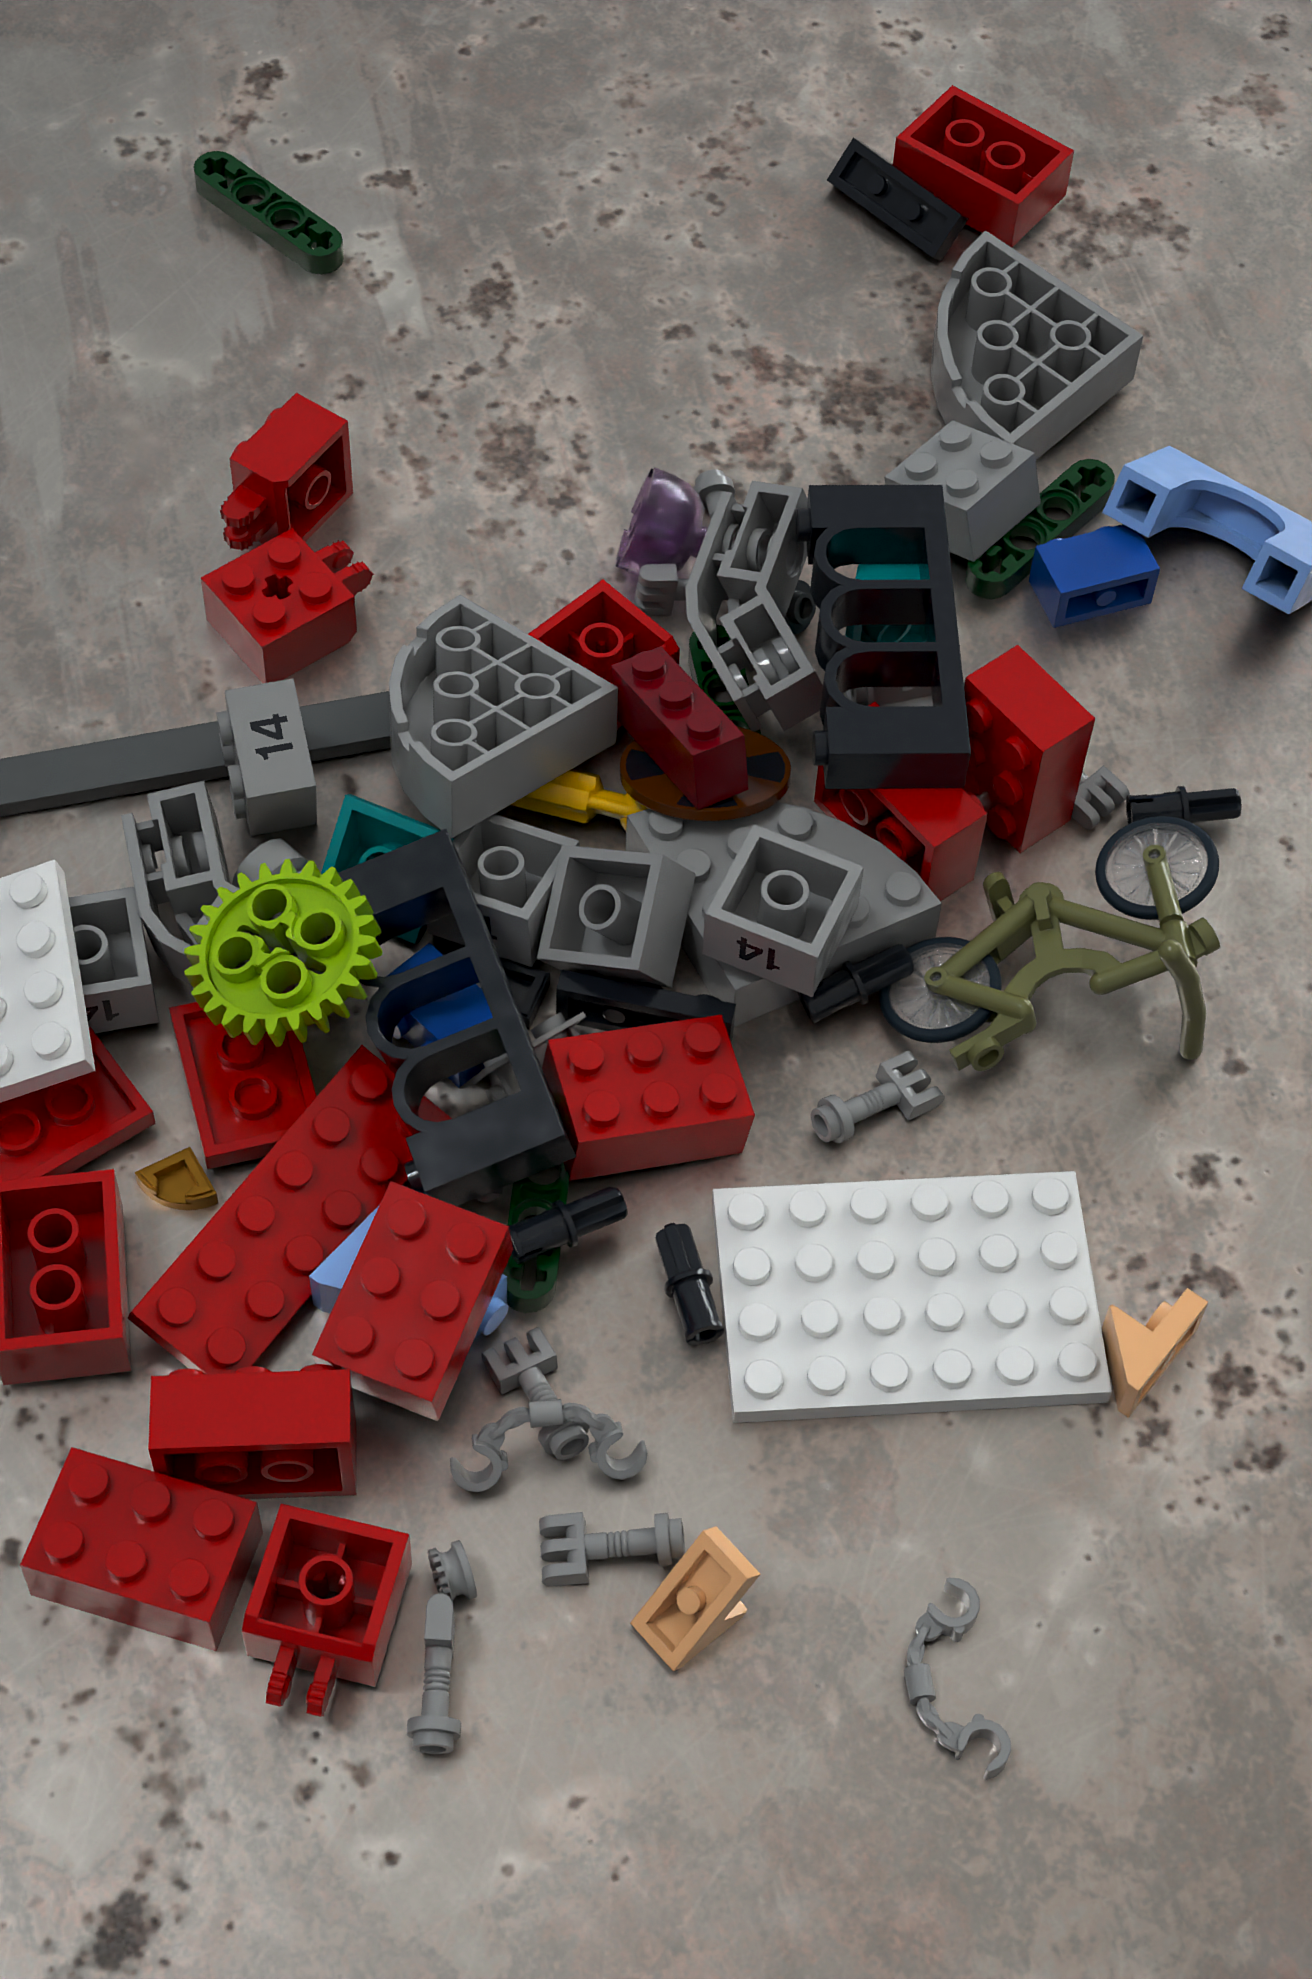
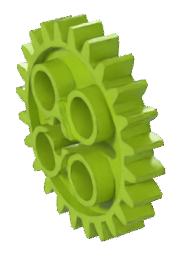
(252, 995)

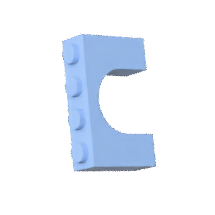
(1182, 492)

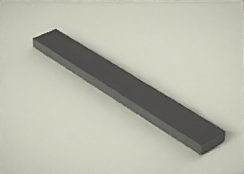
(175, 757)

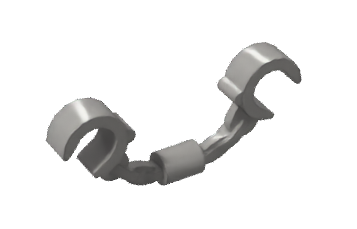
(543, 1415)
(921, 1687)

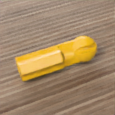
(580, 798)

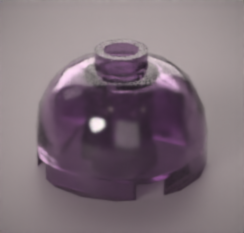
(663, 524)

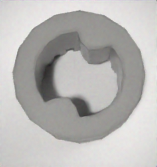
(453, 1570)

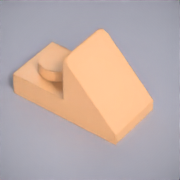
(1142, 1353)
(696, 1599)

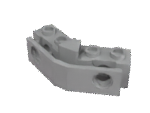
(757, 562)
(193, 871)

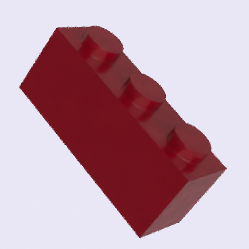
(680, 728)

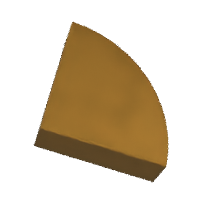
(178, 1182)

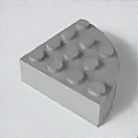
(1024, 349)
(488, 715)
(891, 908)

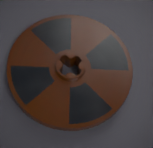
(767, 782)

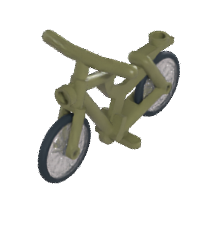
(1143, 870)

